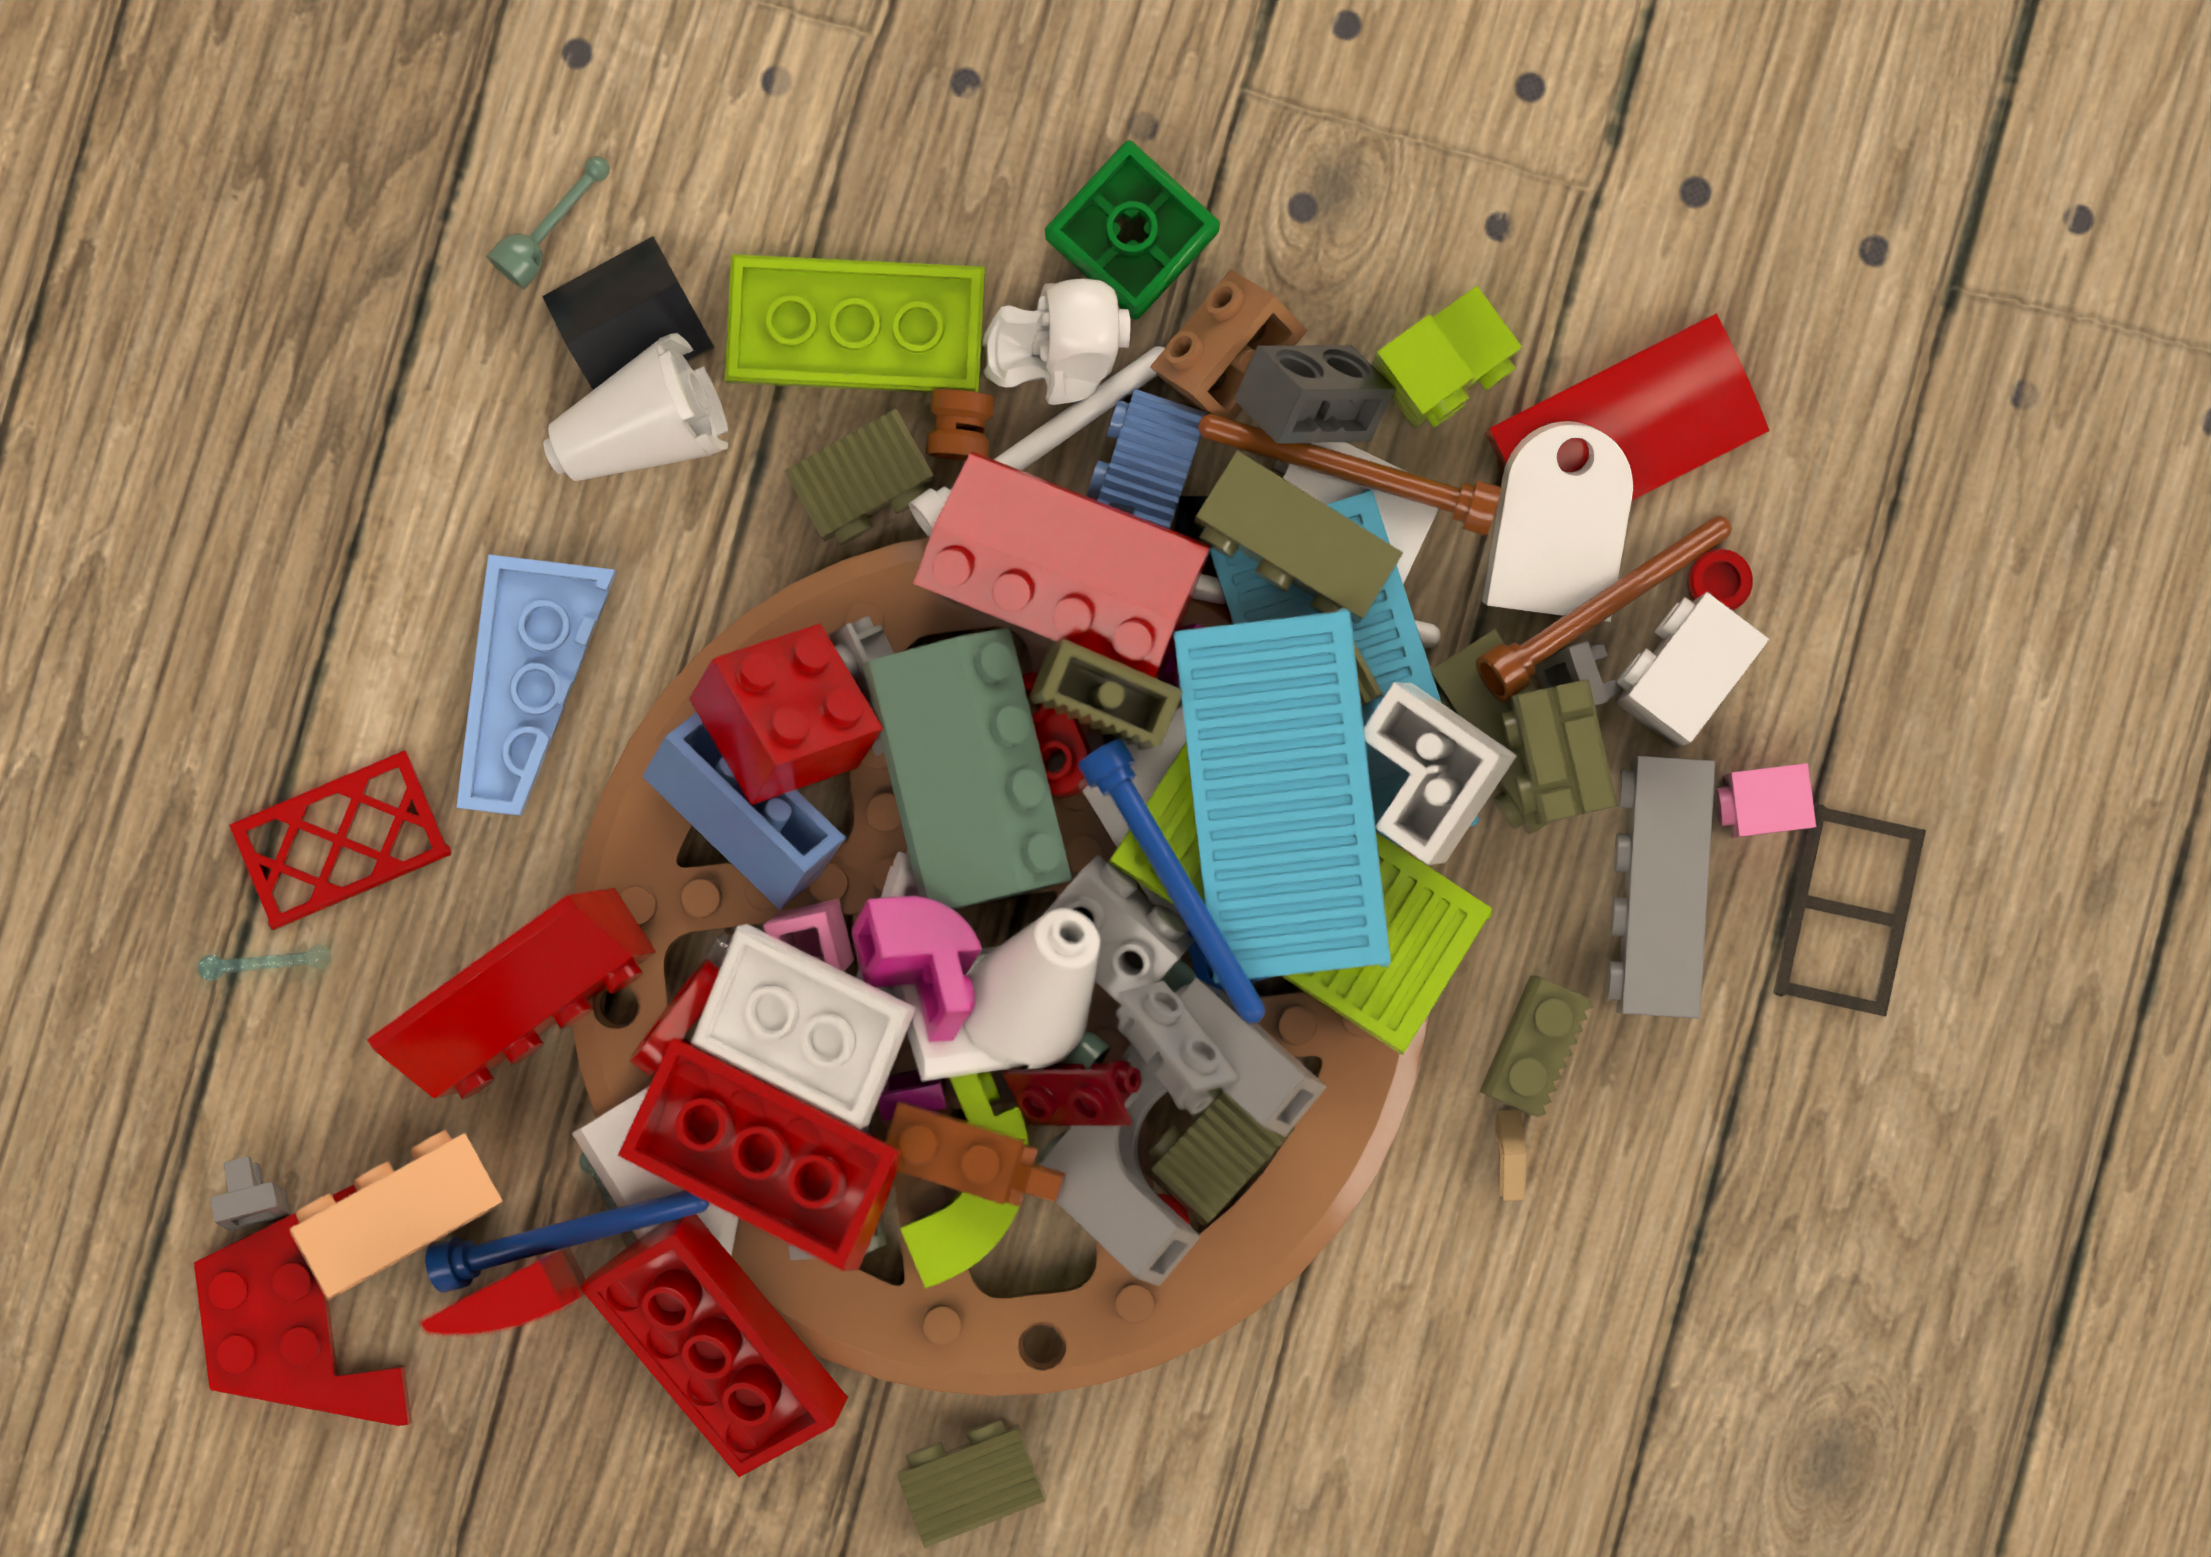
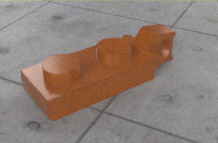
(969, 1157)

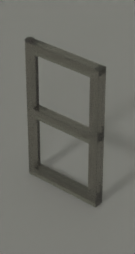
(1895, 921)

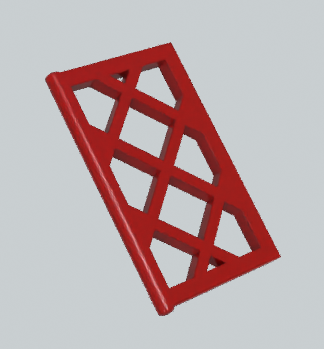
(293, 813)

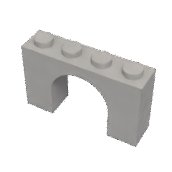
(1101, 1163)

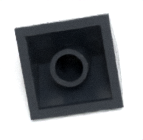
(623, 310)

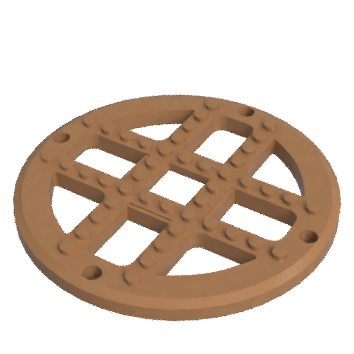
(955, 1331)

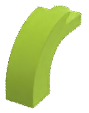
(967, 1225)

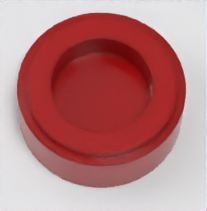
(1723, 576)

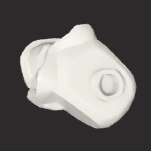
(1064, 342)

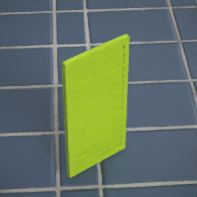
(1426, 920)

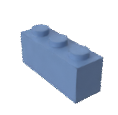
(773, 843)

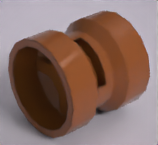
(964, 411)

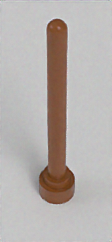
(1469, 504)
(1508, 667)

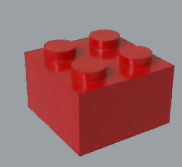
(785, 713)

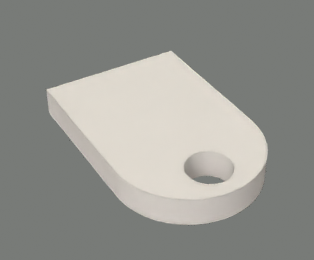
(1555, 529)

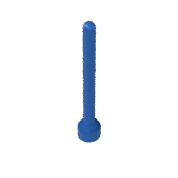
(1113, 774)
(456, 1262)

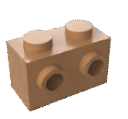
(1219, 341)

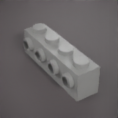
(1663, 888)

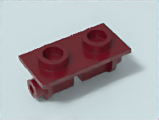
(1075, 1095)

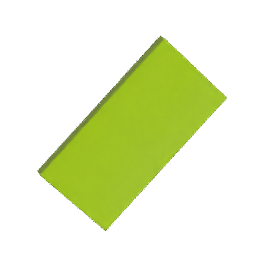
(854, 324)

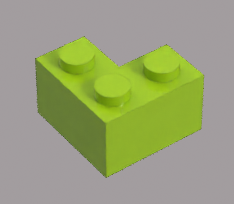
(1446, 357)

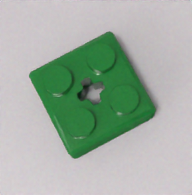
(1131, 188)

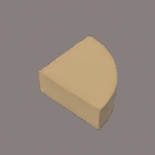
(1511, 1155)

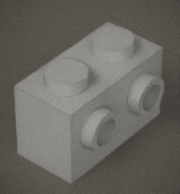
(1134, 935)

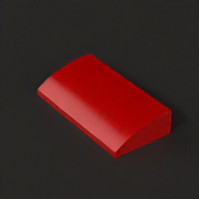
(1660, 406)
(762, 1155)
(514, 1299)
(715, 1344)

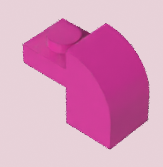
(920, 945)

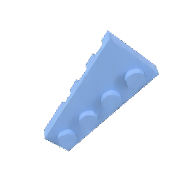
(526, 661)

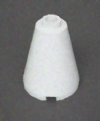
(640, 417)
(1036, 991)

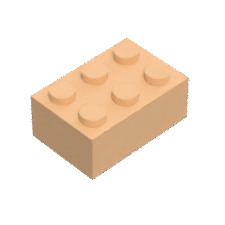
(394, 1213)

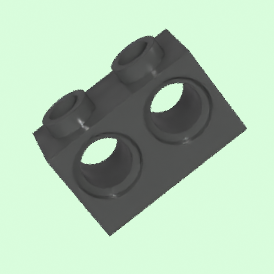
(1314, 393)

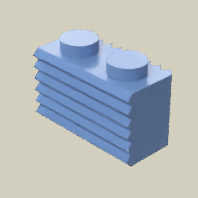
(1150, 456)

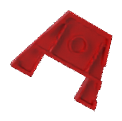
(274, 1335)

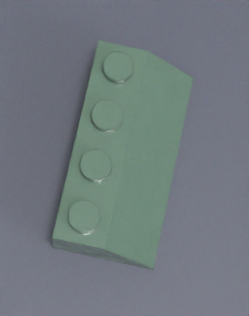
(967, 770)

